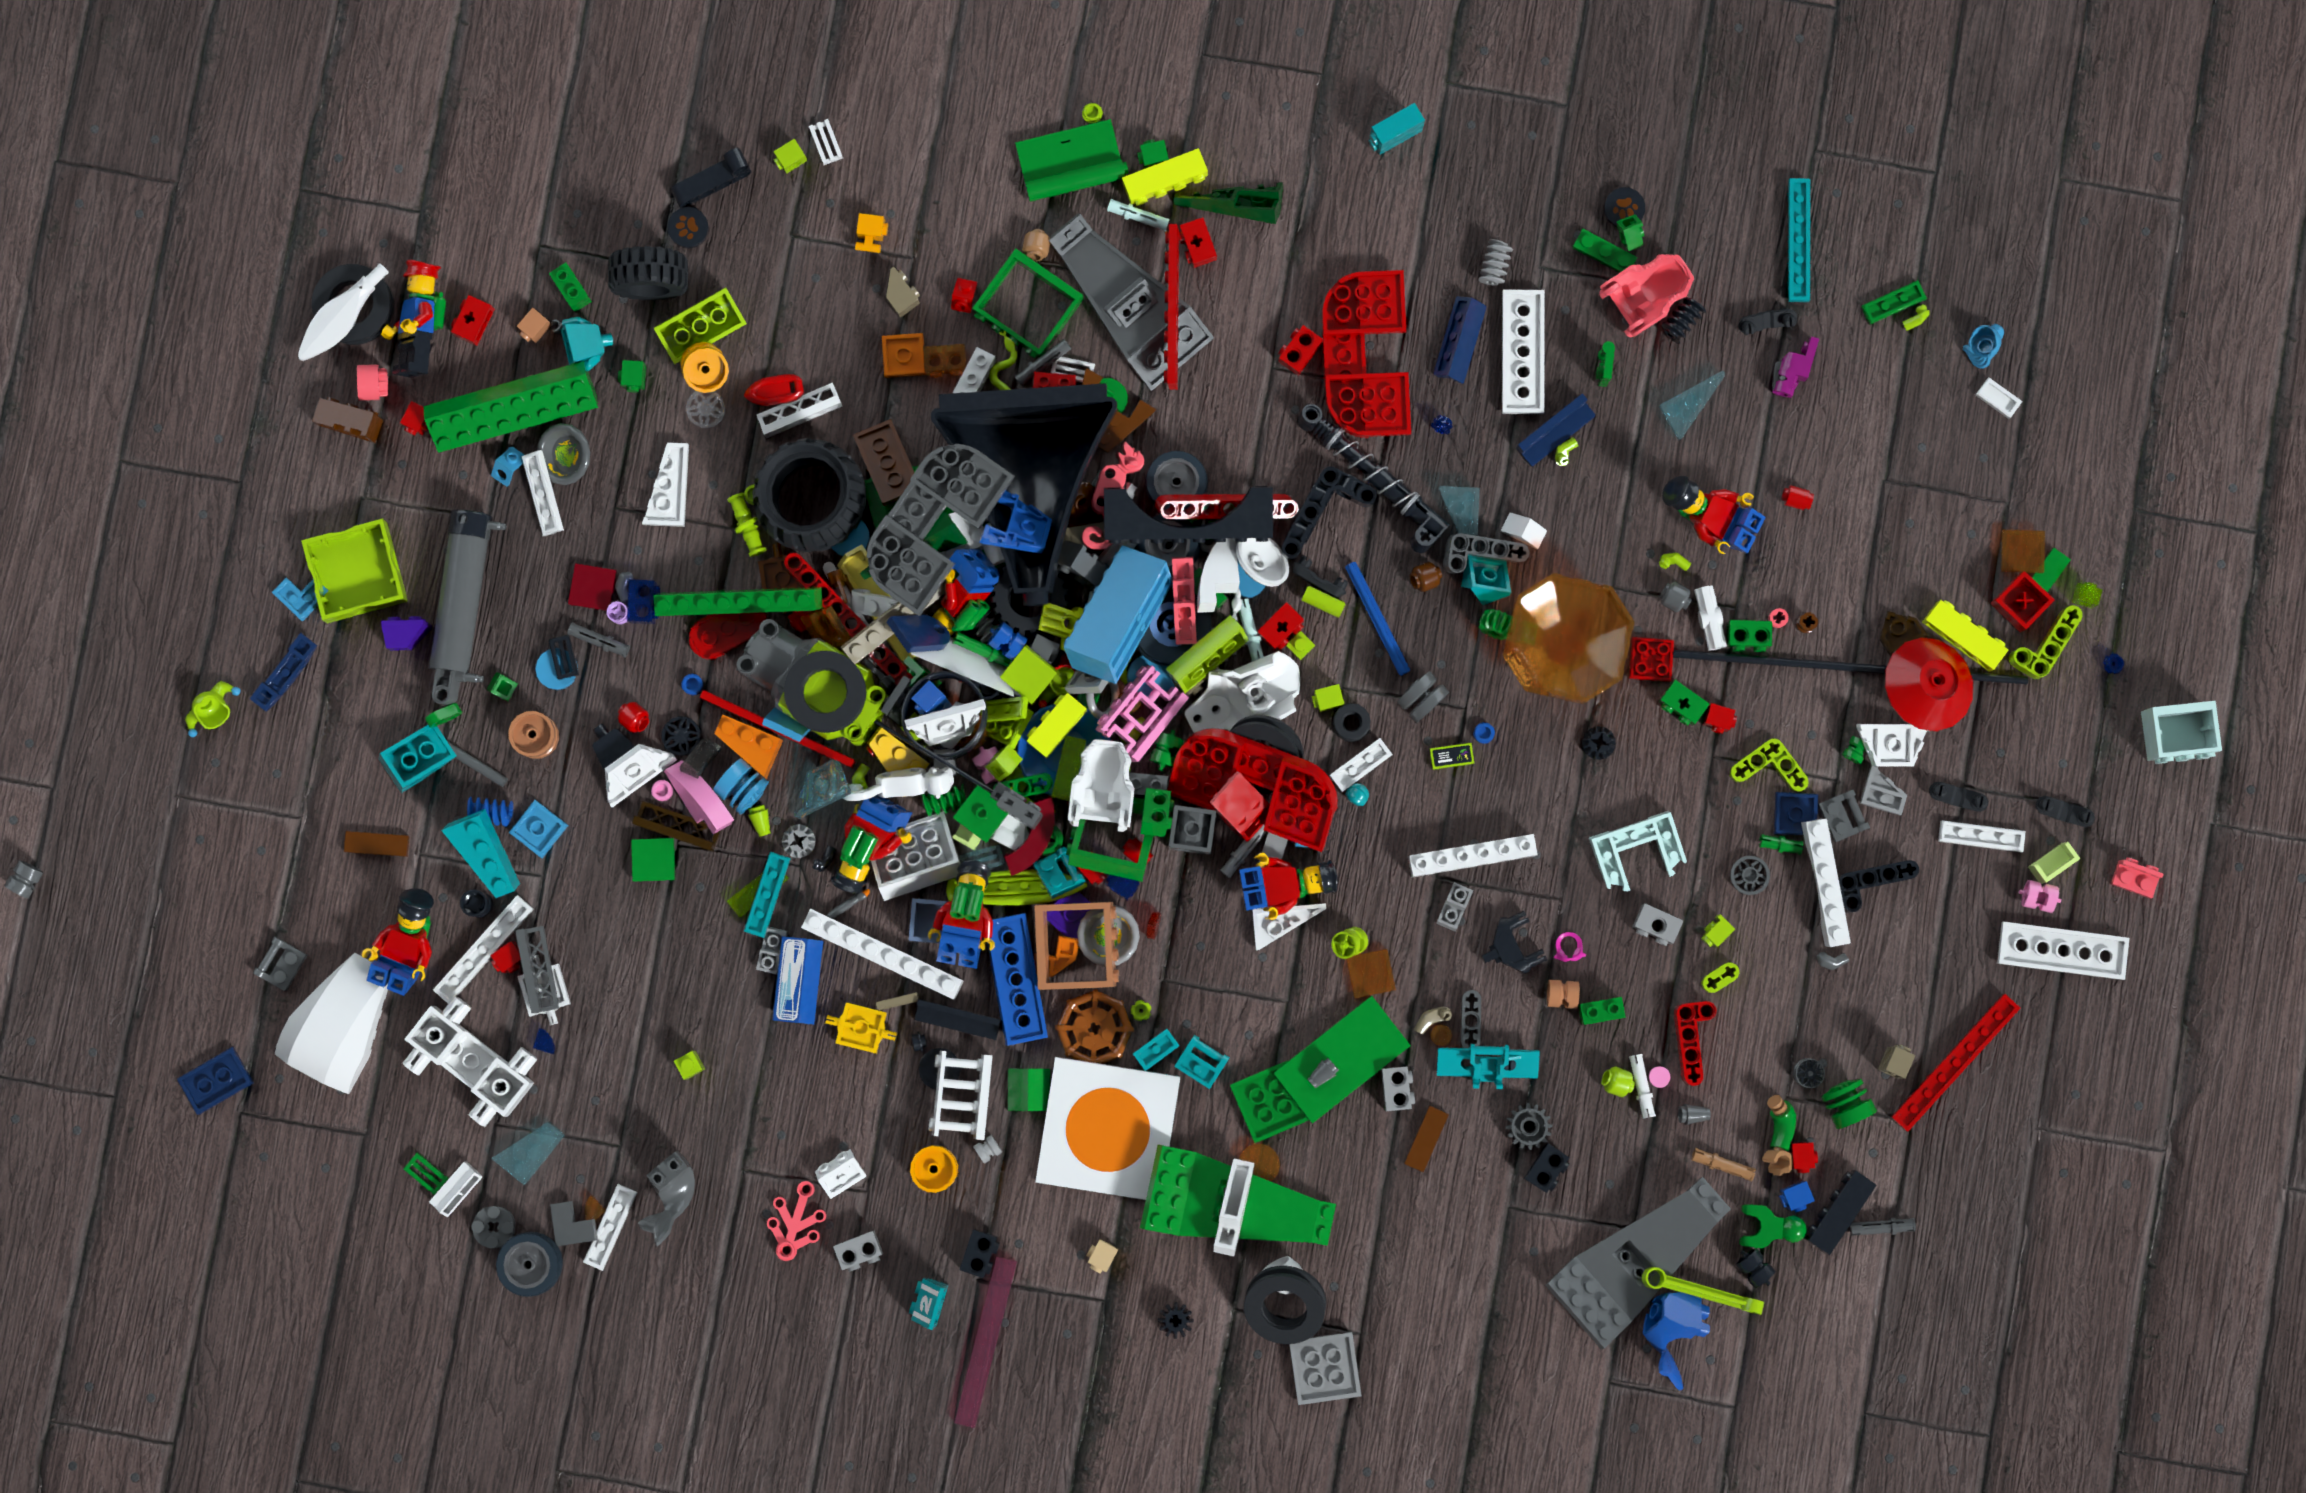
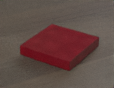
(592, 587)

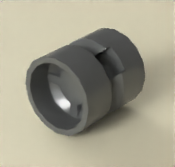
(23, 879)

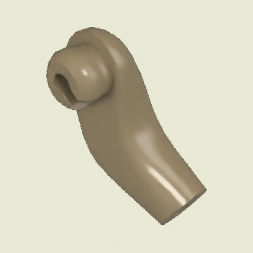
(1432, 1016)

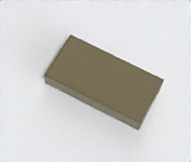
(898, 1001)

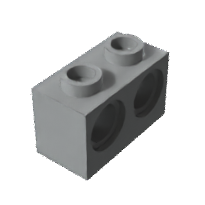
(1391, 1089)
(856, 1245)

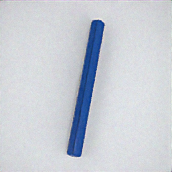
(1377, 618)

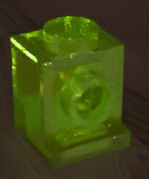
(2087, 595)

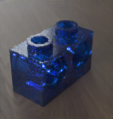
(636, 602)
(1122, 886)

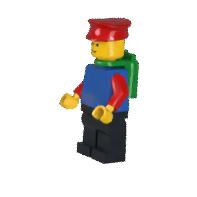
(418, 319)

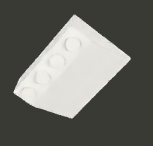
(921, 862)

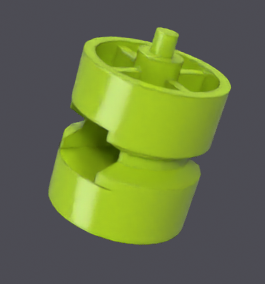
(1349, 942)

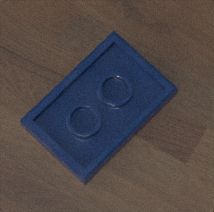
(215, 1081)

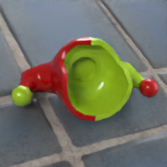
(1058, 683)

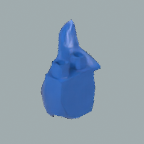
(1670, 1318)

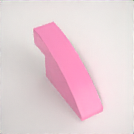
(699, 799)

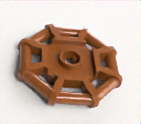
(1099, 1017)

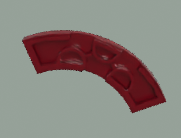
(1036, 841)

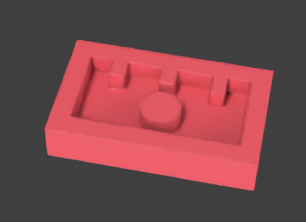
(2136, 878)

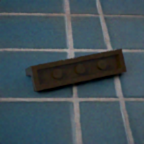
(669, 831)

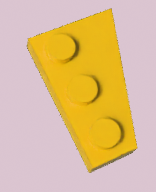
(893, 753)

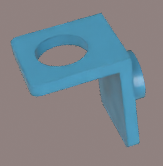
(508, 463)

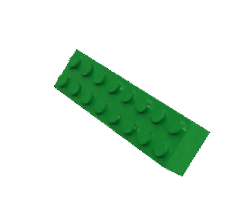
(510, 406)

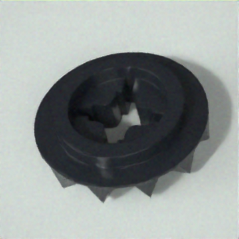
(1590, 747)

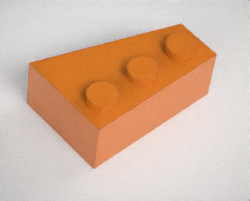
(750, 743)

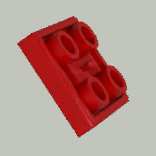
(1651, 659)

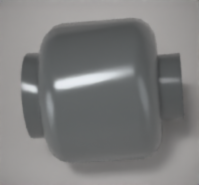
(1675, 597)

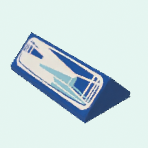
(797, 980)

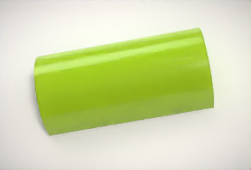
(702, 322)
(1207, 654)

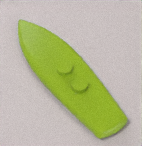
(1018, 889)

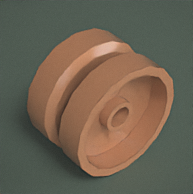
(546, 735)

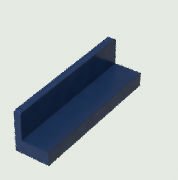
(1460, 339)
(1556, 430)

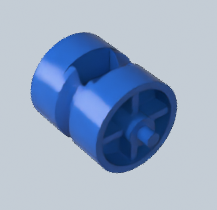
(1007, 641)

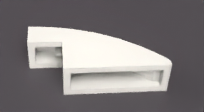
(1218, 575)
(1233, 1207)

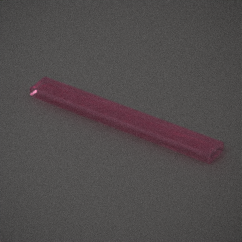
(985, 1342)

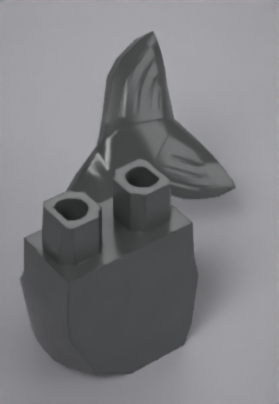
(675, 1186)

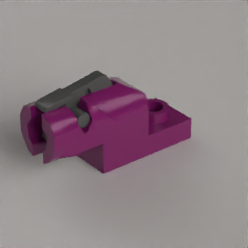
(1793, 368)

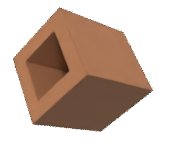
(533, 326)

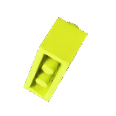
(1056, 724)

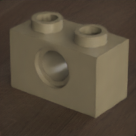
(1897, 1061)

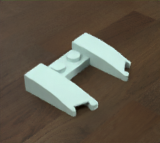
(1657, 827)

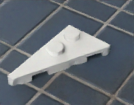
(1270, 930)

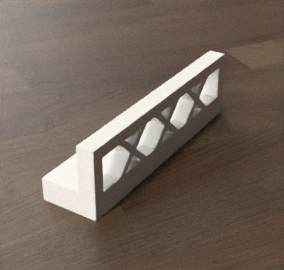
(801, 415)

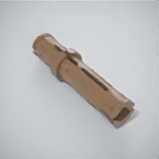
(1720, 1163)

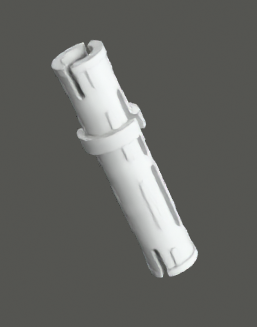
(1644, 1095)

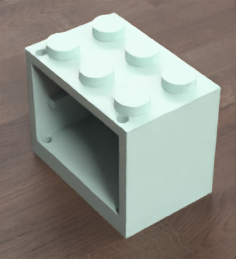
(2181, 732)

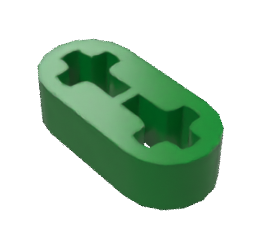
(443, 715)

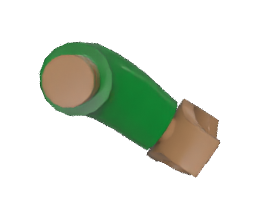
(1784, 1128)

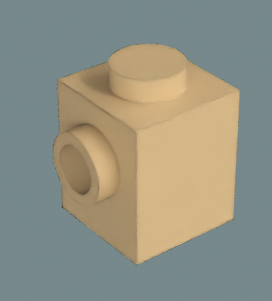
(1101, 1256)

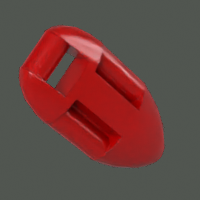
(775, 390)

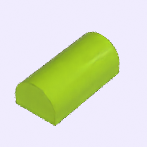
(1323, 601)

